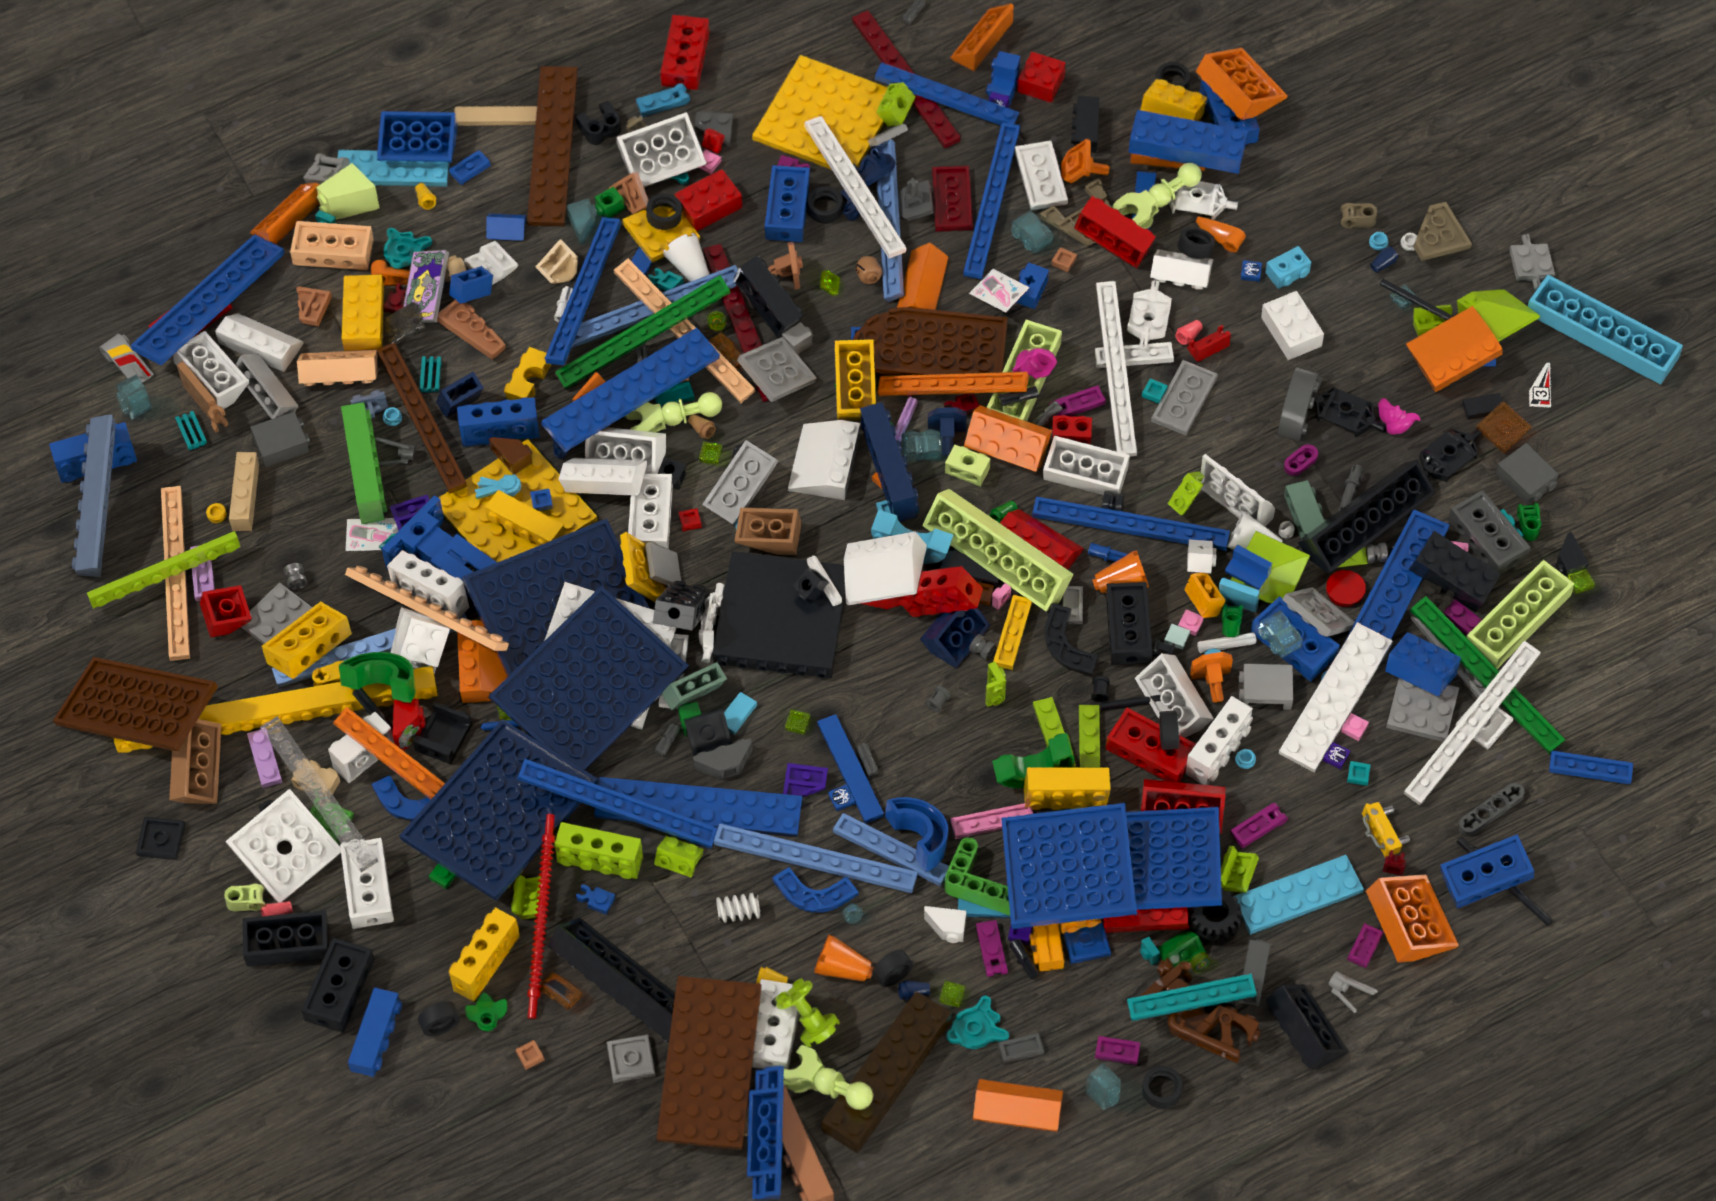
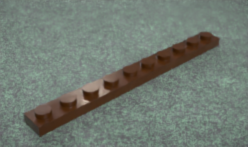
(422, 418)

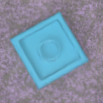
(1239, 594)

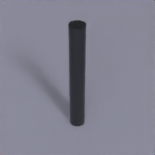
(1129, 702)

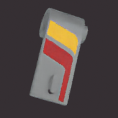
(121, 353)

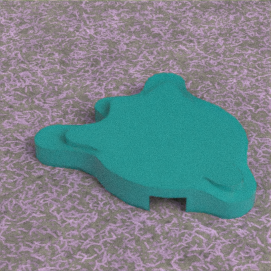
(400, 247)
(977, 1027)

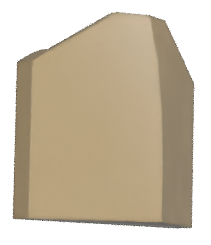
(559, 264)

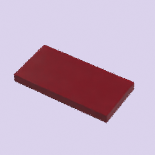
(952, 198)

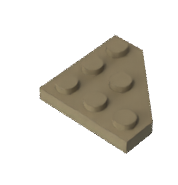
(1440, 234)

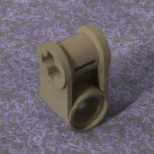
(1358, 215)

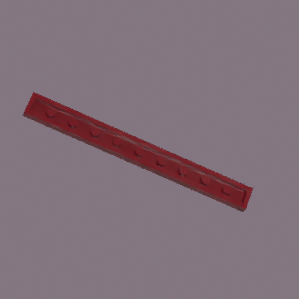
(889, 55)
(735, 306)

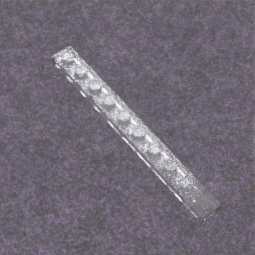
(319, 794)

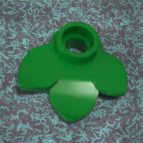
(486, 1010)

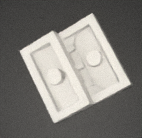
(494, 260)

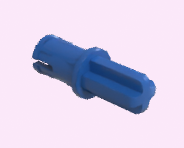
(1105, 552)

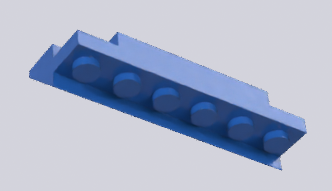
(766, 1133)

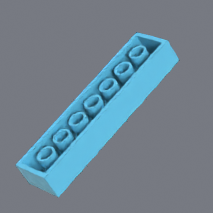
(1605, 329)

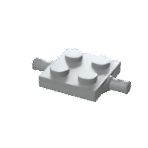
(1531, 261)

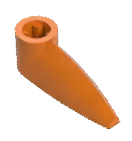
(1227, 235)
(390, 275)

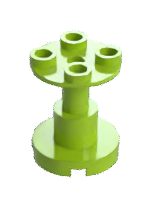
(817, 1026)

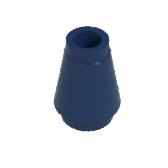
(1385, 258)
(908, 988)

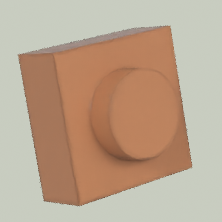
(1064, 259)
(529, 1055)

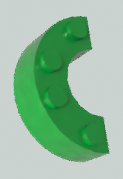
(380, 668)
(1012, 770)

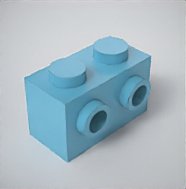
(1288, 267)

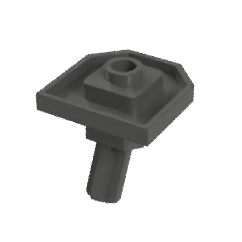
(915, 200)

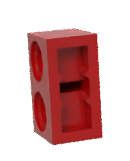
(1072, 426)

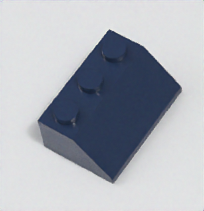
(953, 633)

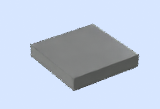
(662, 564)
(630, 1058)

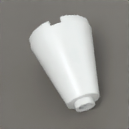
(687, 257)
(1245, 529)

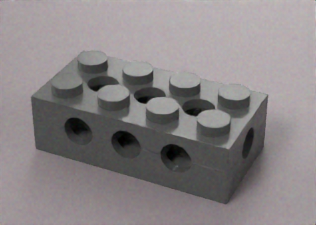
(1488, 533)

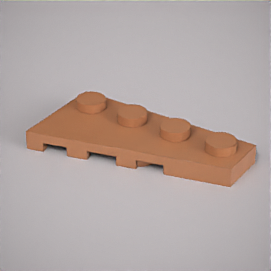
(467, 325)

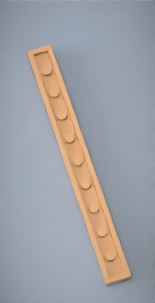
(655, 301)
(175, 585)
(431, 610)

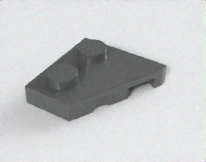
(717, 121)

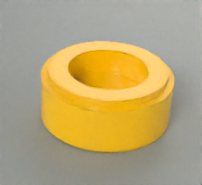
(216, 513)

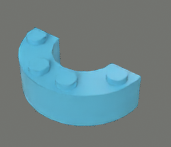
(936, 541)

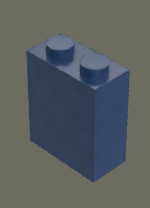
(459, 393)

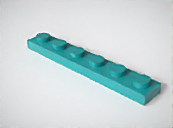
(1191, 997)

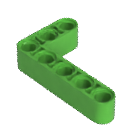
(966, 882)

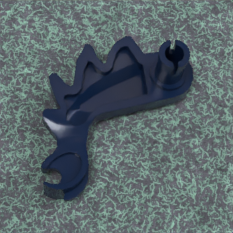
(870, 171)

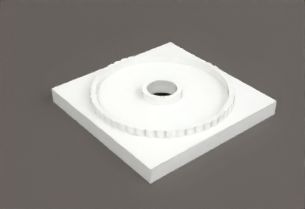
(281, 821)

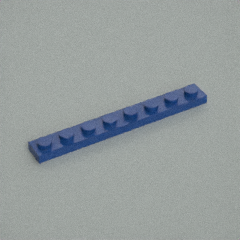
(947, 95)

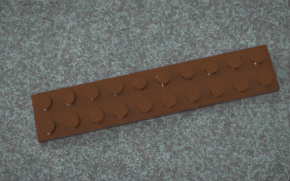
(552, 146)

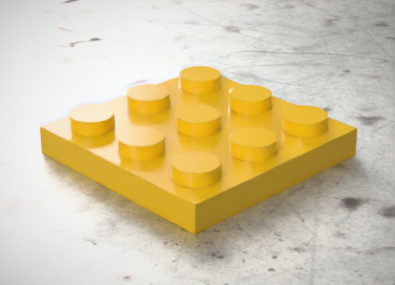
(654, 240)
(637, 568)

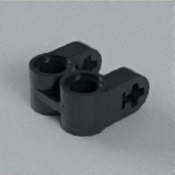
(597, 130)

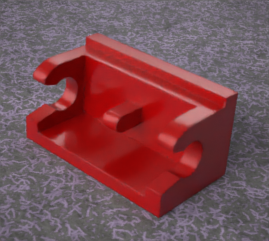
(1209, 344)

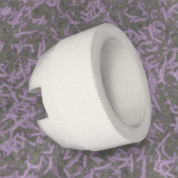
(1287, 532)

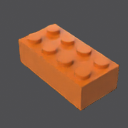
(1007, 438)

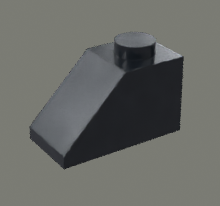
(1571, 557)

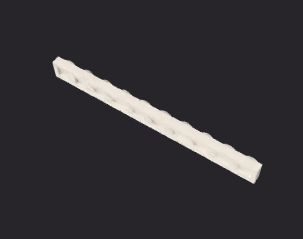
(855, 187)
(1116, 368)
(1472, 723)

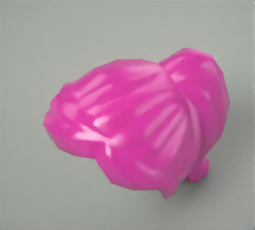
(1036, 362)
(1396, 420)

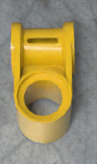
(329, 674)

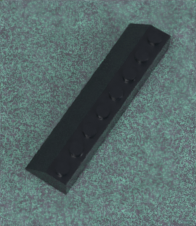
(1367, 516)
(615, 974)

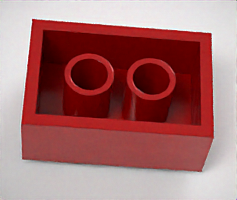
(709, 200)

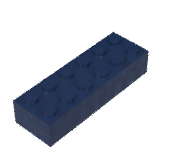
(889, 462)

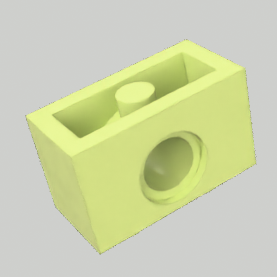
(974, 473)

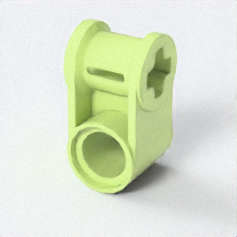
(246, 897)

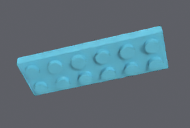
(397, 172)
(1298, 894)

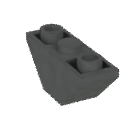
(724, 760)

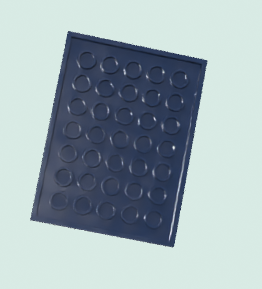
(522, 591)
(589, 680)
(485, 819)

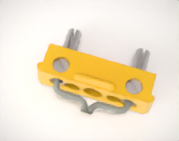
(1383, 833)

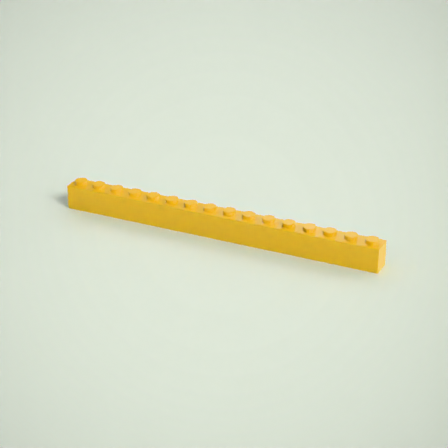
(297, 705)

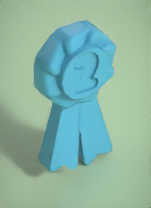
(508, 484)

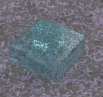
(1401, 302)

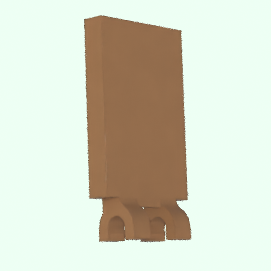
(201, 396)

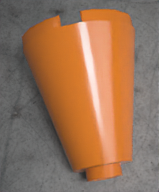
(1125, 570)
(842, 961)

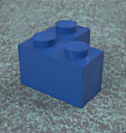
(1004, 75)

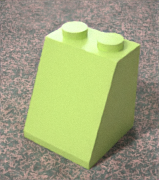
(347, 194)

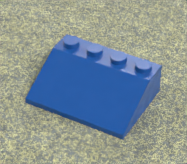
(417, 136)

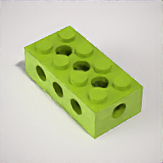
(600, 845)

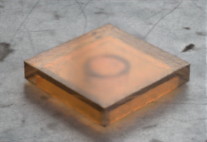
(1503, 427)

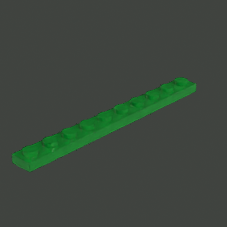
(642, 332)
(1485, 672)

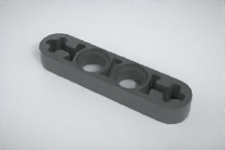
(1489, 807)

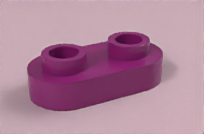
(1299, 460)

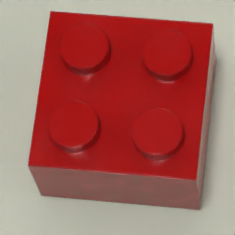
(1041, 77)

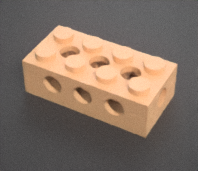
(332, 245)

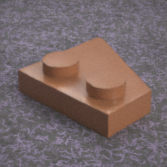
(632, 192)
(312, 305)

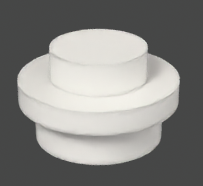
(1408, 241)

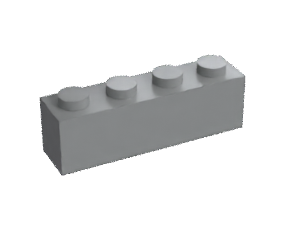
(266, 386)

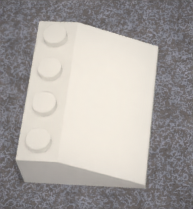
(661, 150)
(825, 458)
(1234, 493)
(883, 567)

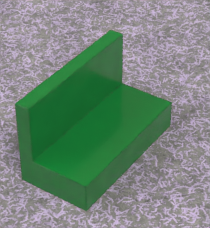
(1181, 948)

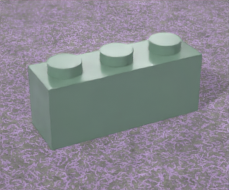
(1303, 507)
(694, 686)

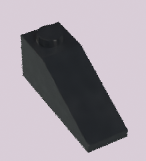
(980, 574)

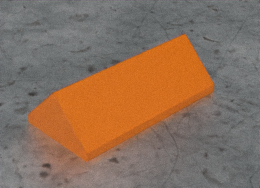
(984, 36)
(285, 215)
(924, 277)
(1017, 1105)

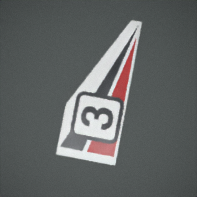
(1540, 391)

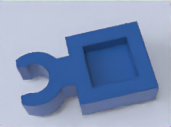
(599, 900)

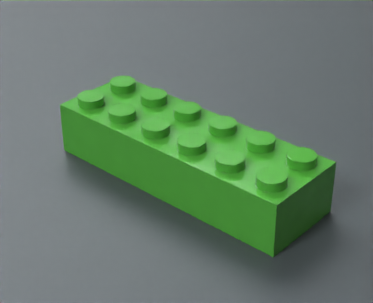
(364, 463)

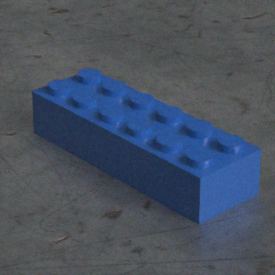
(1187, 141)

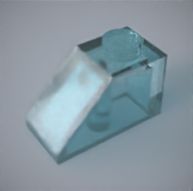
(582, 218)

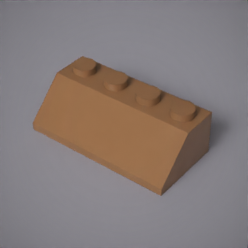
(197, 765)

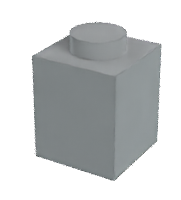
(798, 337)

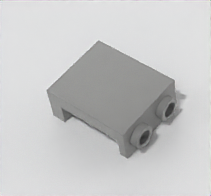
(1267, 684)

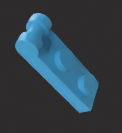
(663, 100)

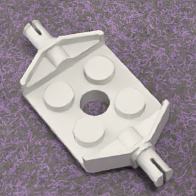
(1210, 203)
(1149, 304)
(709, 618)

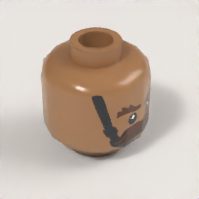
(868, 270)

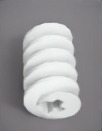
(737, 907)

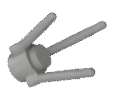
(1341, 983)

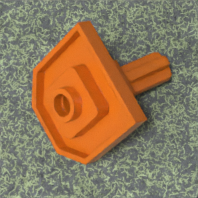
(1080, 163)
(1212, 667)

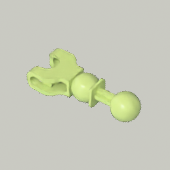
(1146, 204)
(672, 413)
(827, 1081)

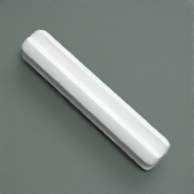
(830, 589)
(1227, 642)

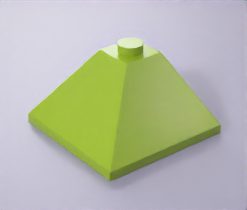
(1499, 310)
(1286, 566)

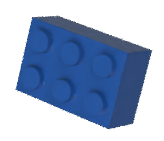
(1423, 664)

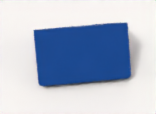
(505, 226)
(1249, 567)

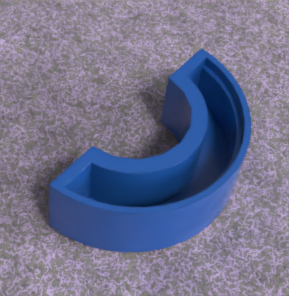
(924, 819)

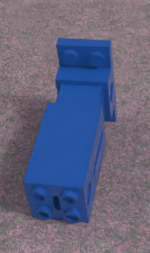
(433, 545)

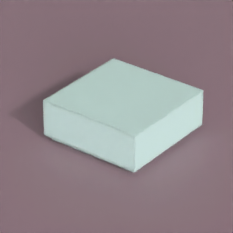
(1177, 635)

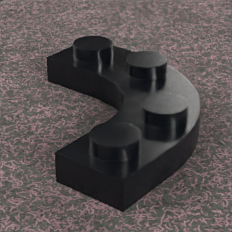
(1059, 646)

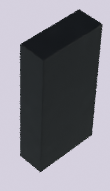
(1481, 405)

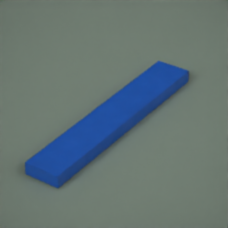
(850, 768)

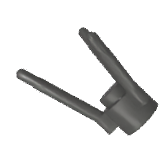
(405, 451)

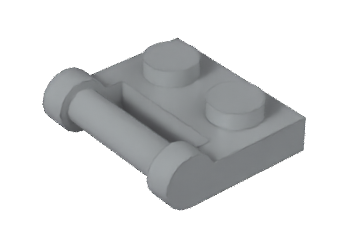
(321, 173)

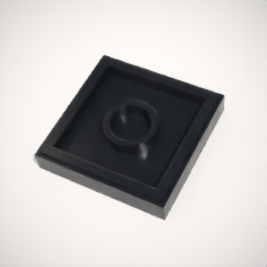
(707, 731)
(160, 838)

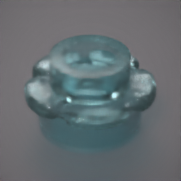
(852, 918)

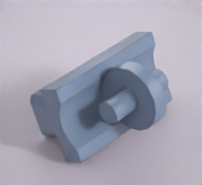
(375, 402)

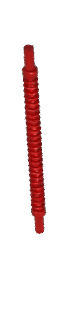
(534, 992)

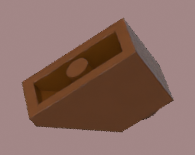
(511, 453)

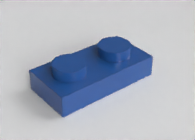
(469, 167)

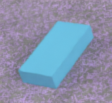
(739, 711)

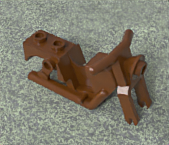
(1194, 1024)

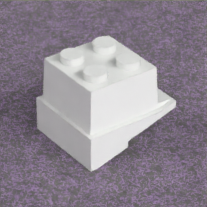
(419, 639)

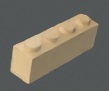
(244, 491)

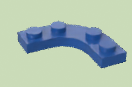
(394, 801)
(810, 899)

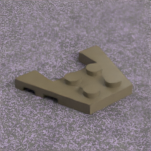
(1066, 225)

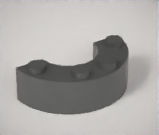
(1297, 402)

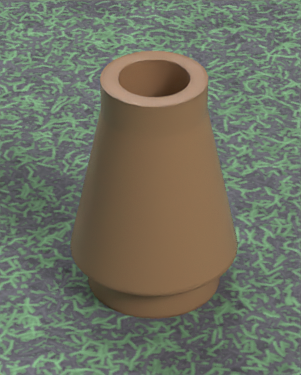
(702, 426)

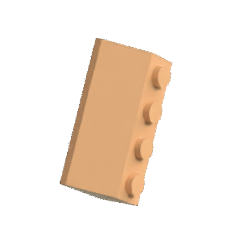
(337, 367)

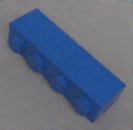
(374, 1032)

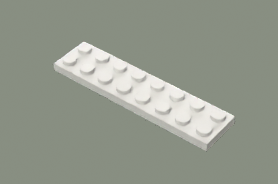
(1335, 697)

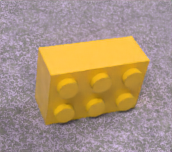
(1173, 101)

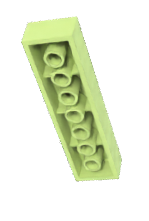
(999, 550)

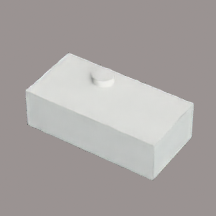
(1085, 466)

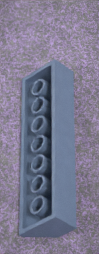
(95, 496)

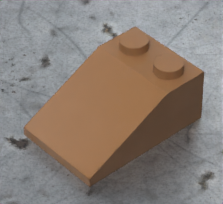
(769, 530)

